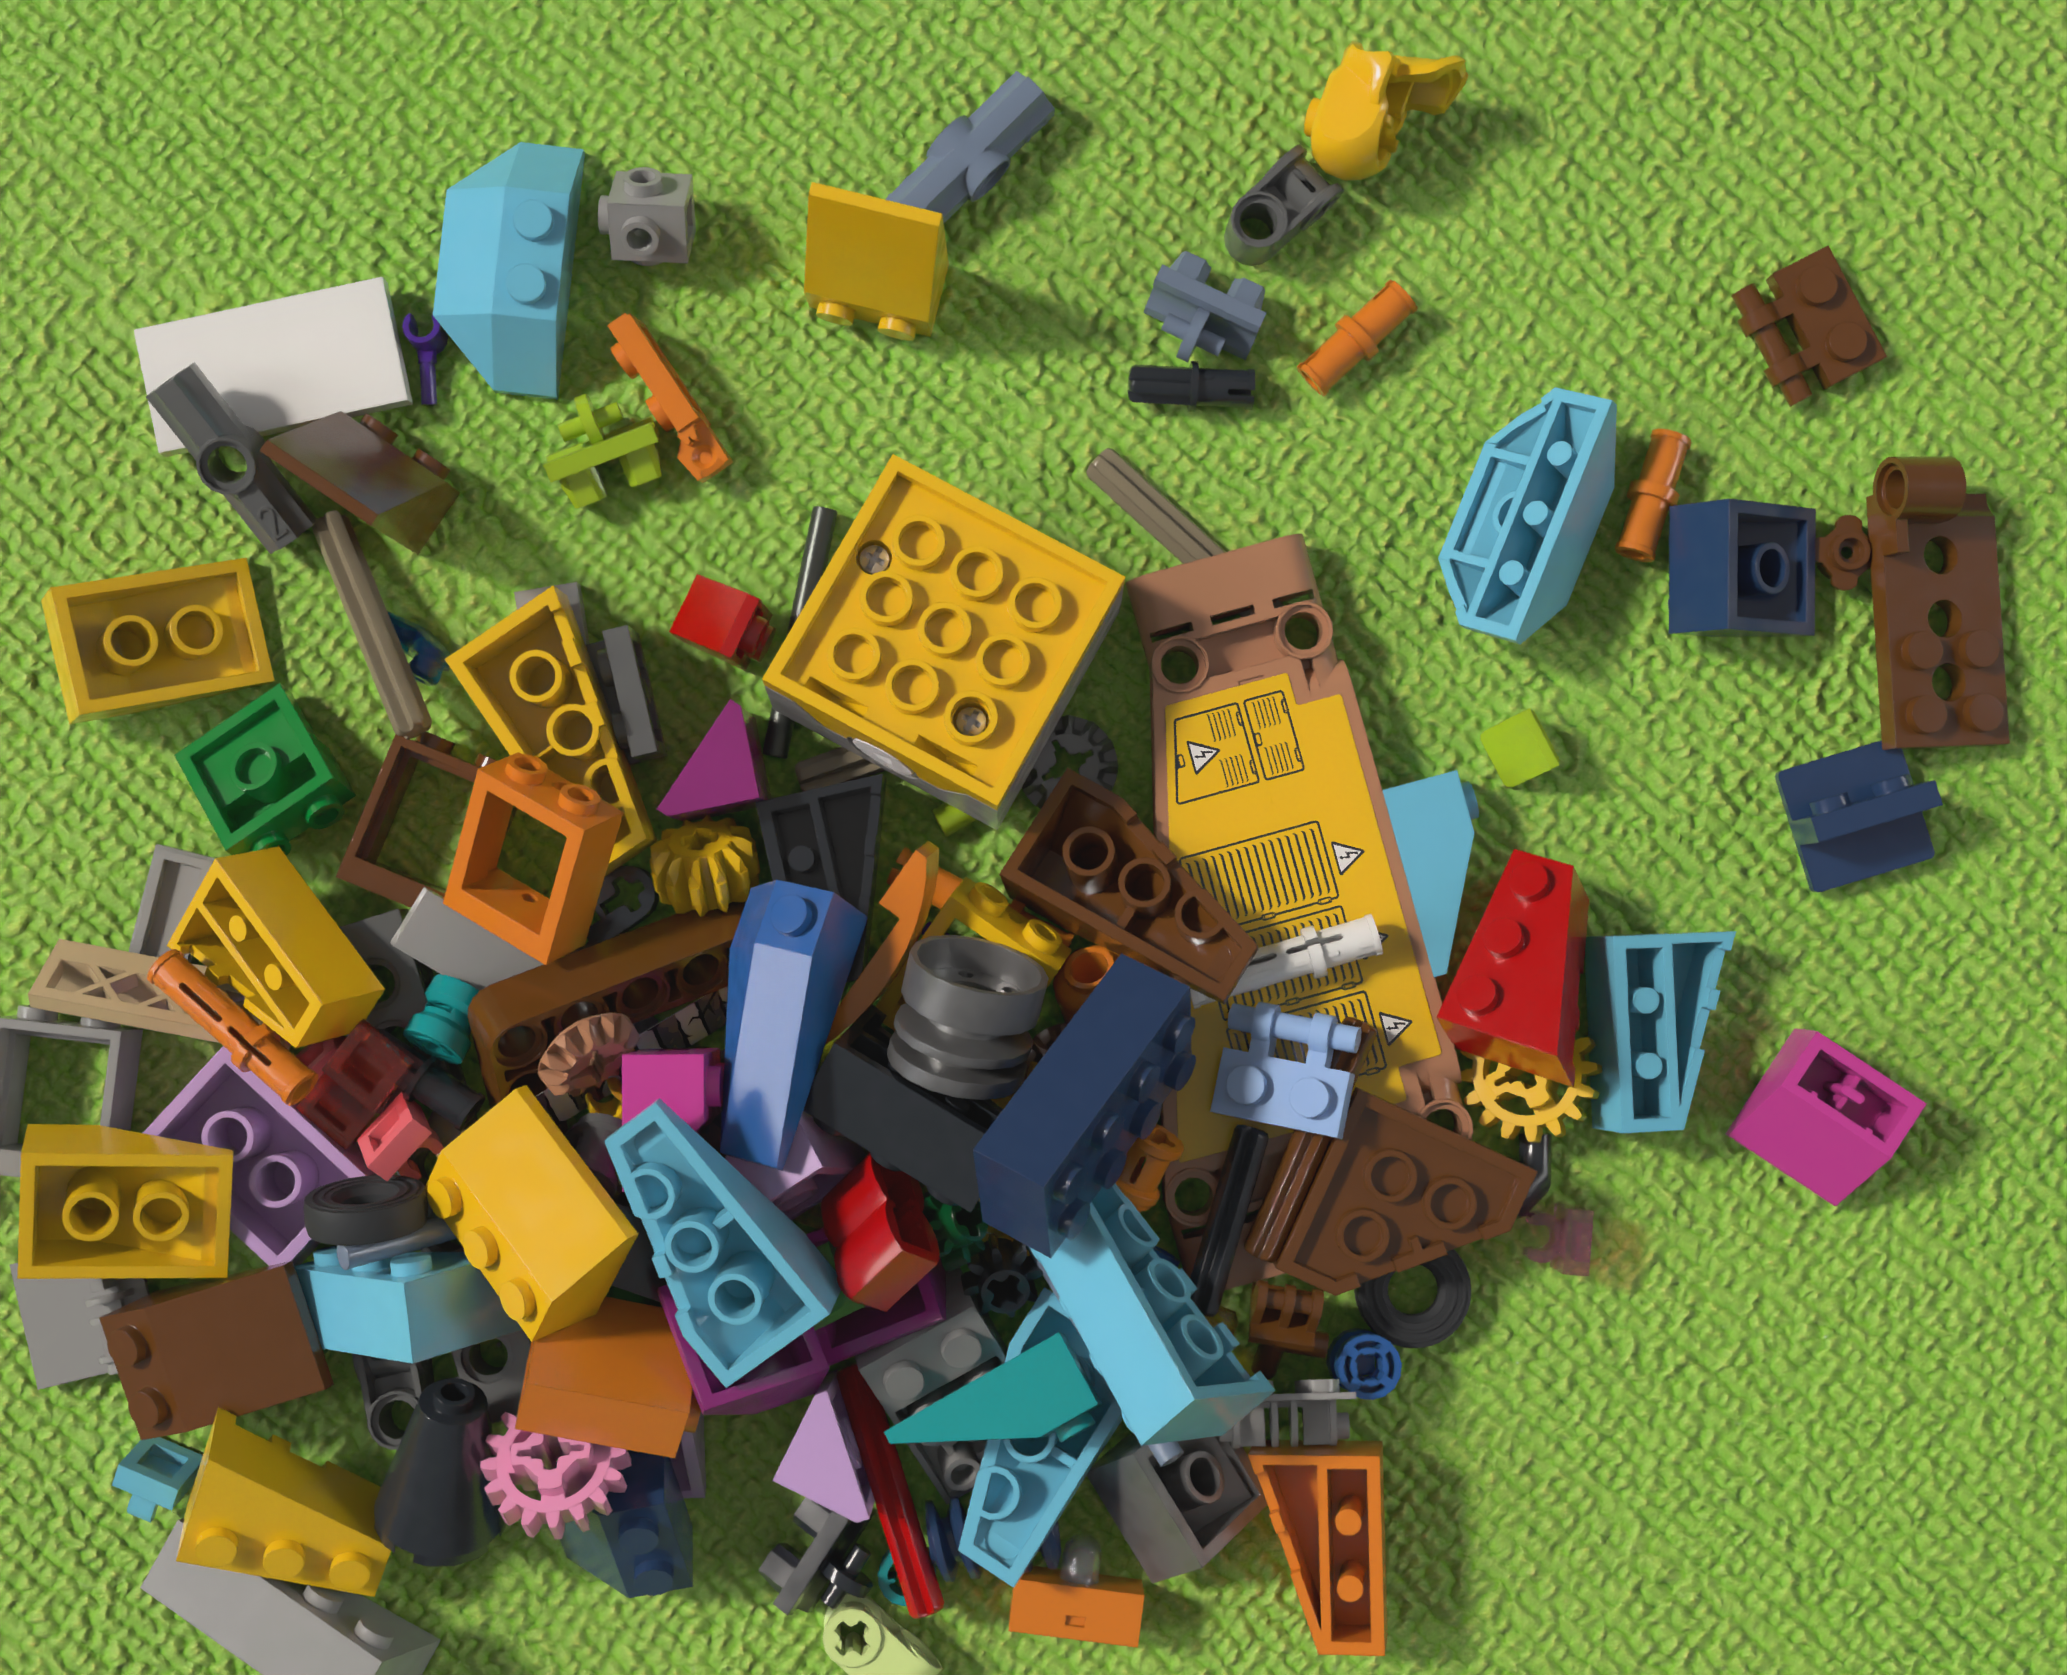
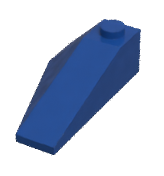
(781, 1004)

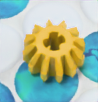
(704, 865)

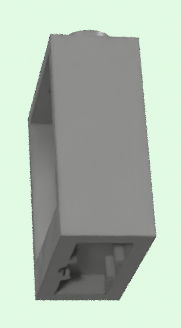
(14, 1052)

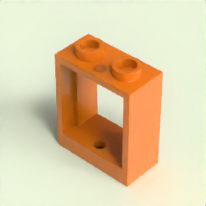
(504, 904)

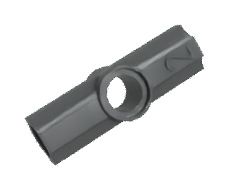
(207, 422)

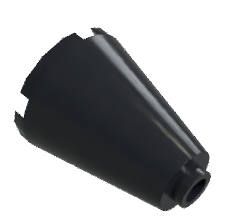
(435, 1485)

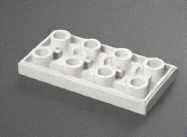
(286, 358)

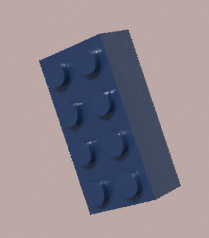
(1085, 1106)

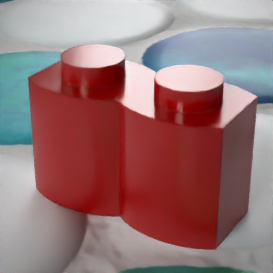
(878, 1234)

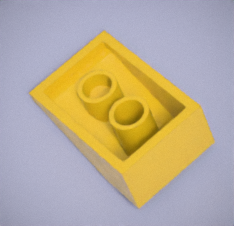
(874, 261)
(156, 639)
(121, 1205)

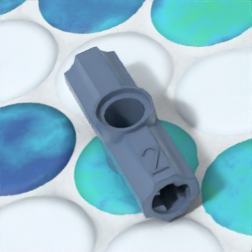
(977, 149)

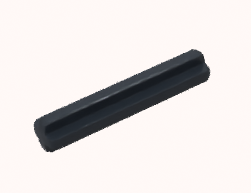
(1227, 1217)

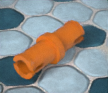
(1357, 337)
(1653, 495)

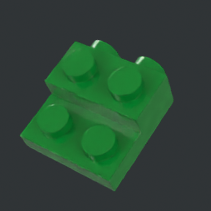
(265, 776)

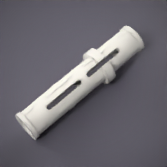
(1306, 954)

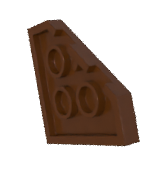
(1397, 1198)

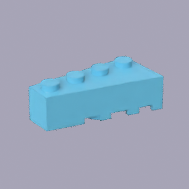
(1146, 1332)

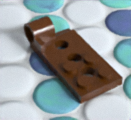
(1914, 504)

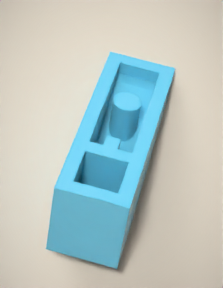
(1435, 845)

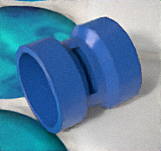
(1354, 1354)

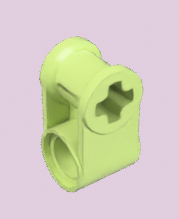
(883, 1647)

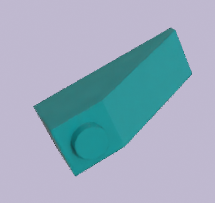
(1022, 1398)

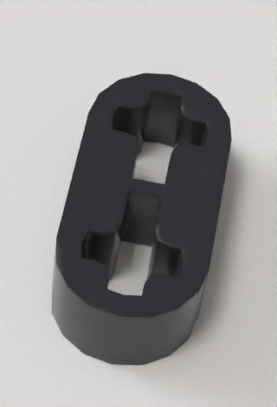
(623, 917)

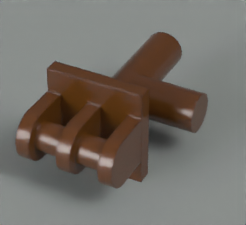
(1284, 1322)

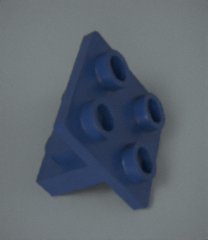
(1856, 815)

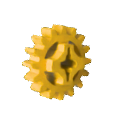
(1542, 1098)

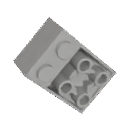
(930, 1366)

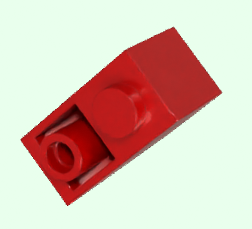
(724, 623)

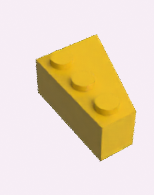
(277, 947)
(280, 1515)

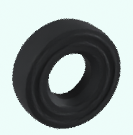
(365, 1210)
(1425, 1327)

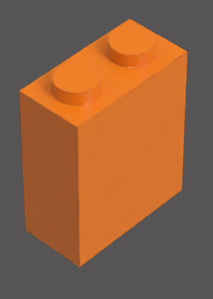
(610, 1382)

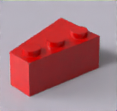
(1523, 971)

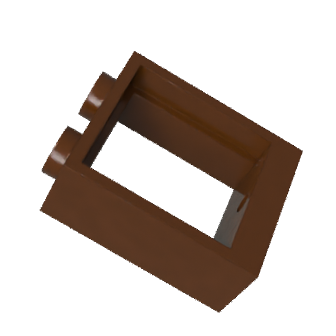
(361, 857)

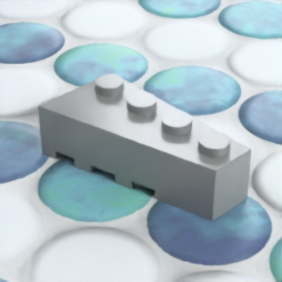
(287, 1624)

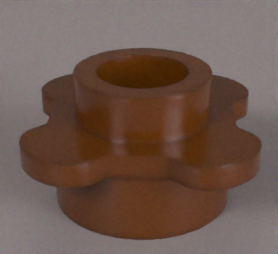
(1828, 555)

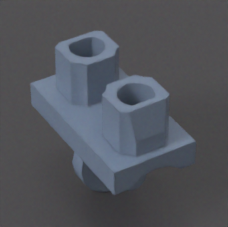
(1204, 314)

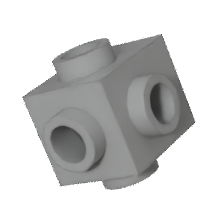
(649, 216)

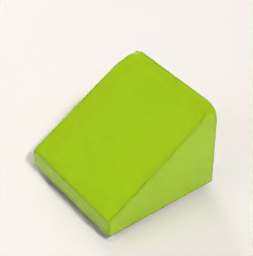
(1519, 748)

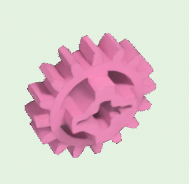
(567, 1492)

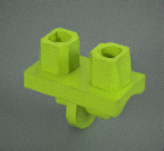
(576, 465)

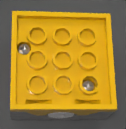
(944, 641)

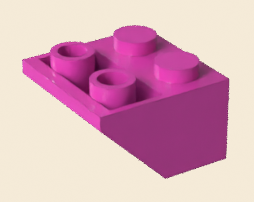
(1824, 1116)

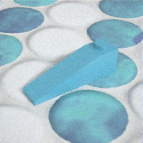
(729, 1255)

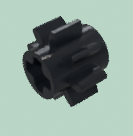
(1001, 1276)

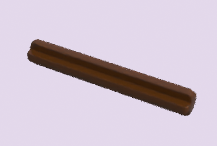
(1299, 1166)

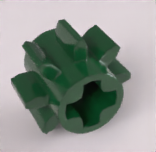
(956, 1231)

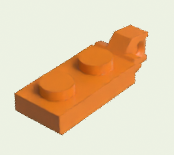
(671, 400)

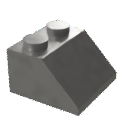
(1180, 1511)

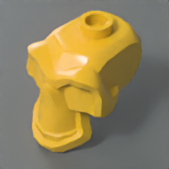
(1367, 105)

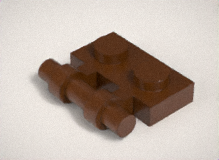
(1823, 318)

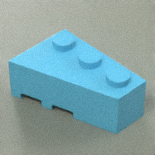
(1648, 1024)
(402, 1305)

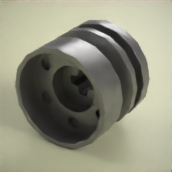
(967, 1017)

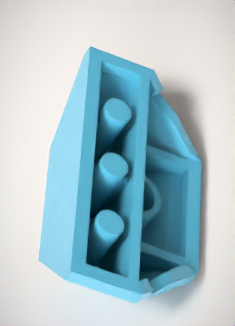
(511, 266)
(1531, 515)

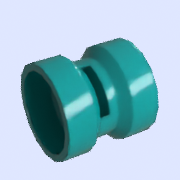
(444, 1022)

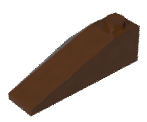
(1117, 885)

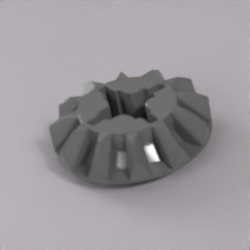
(1076, 736)

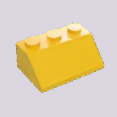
(531, 1215)

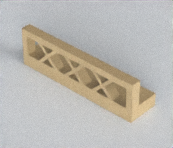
(115, 989)

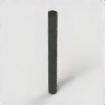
(811, 570)

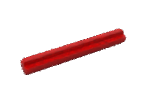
(891, 1495)

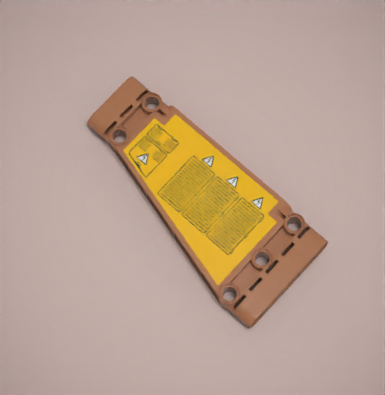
(1287, 826)

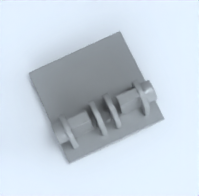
(65, 1324)
(1319, 1416)

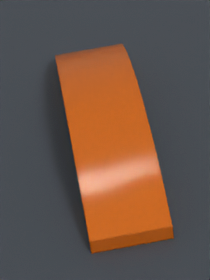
(910, 901)

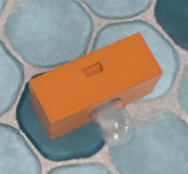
(1078, 1599)

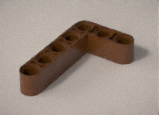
(627, 975)

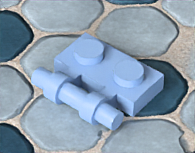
(1284, 1091)

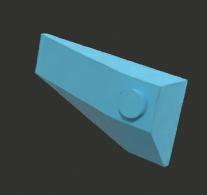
(1032, 1480)

